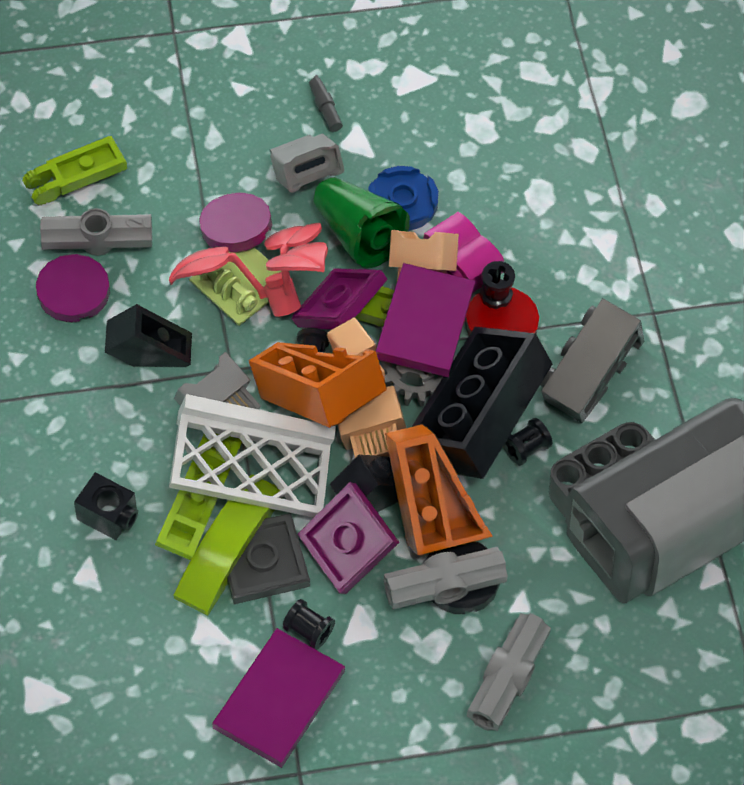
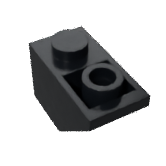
(373, 477)

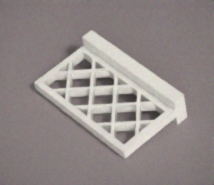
(250, 426)

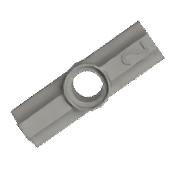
(78, 231)
(445, 578)
(508, 672)

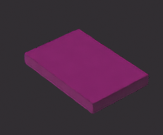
(425, 320)
(278, 697)

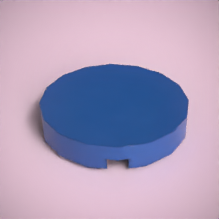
(411, 190)

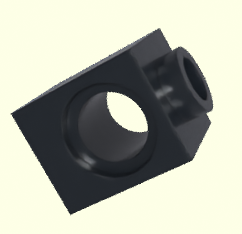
(100, 493)

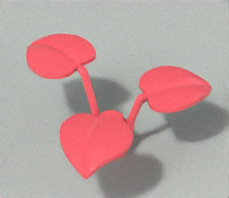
(279, 286)

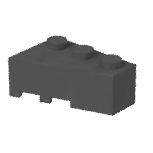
(592, 360)

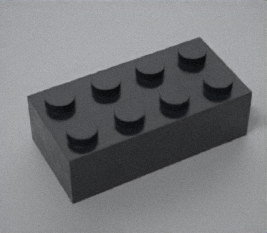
(484, 396)

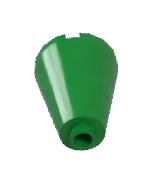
(360, 220)

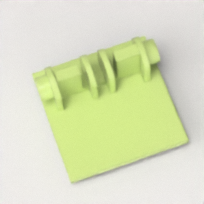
(232, 290)

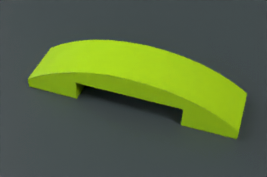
(192, 510)
(220, 551)

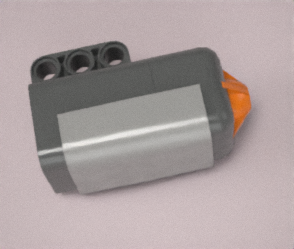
(656, 505)

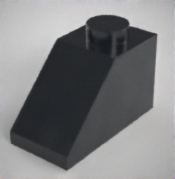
(147, 339)

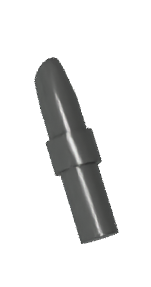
(325, 104)

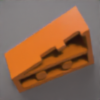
(315, 382)
(429, 493)

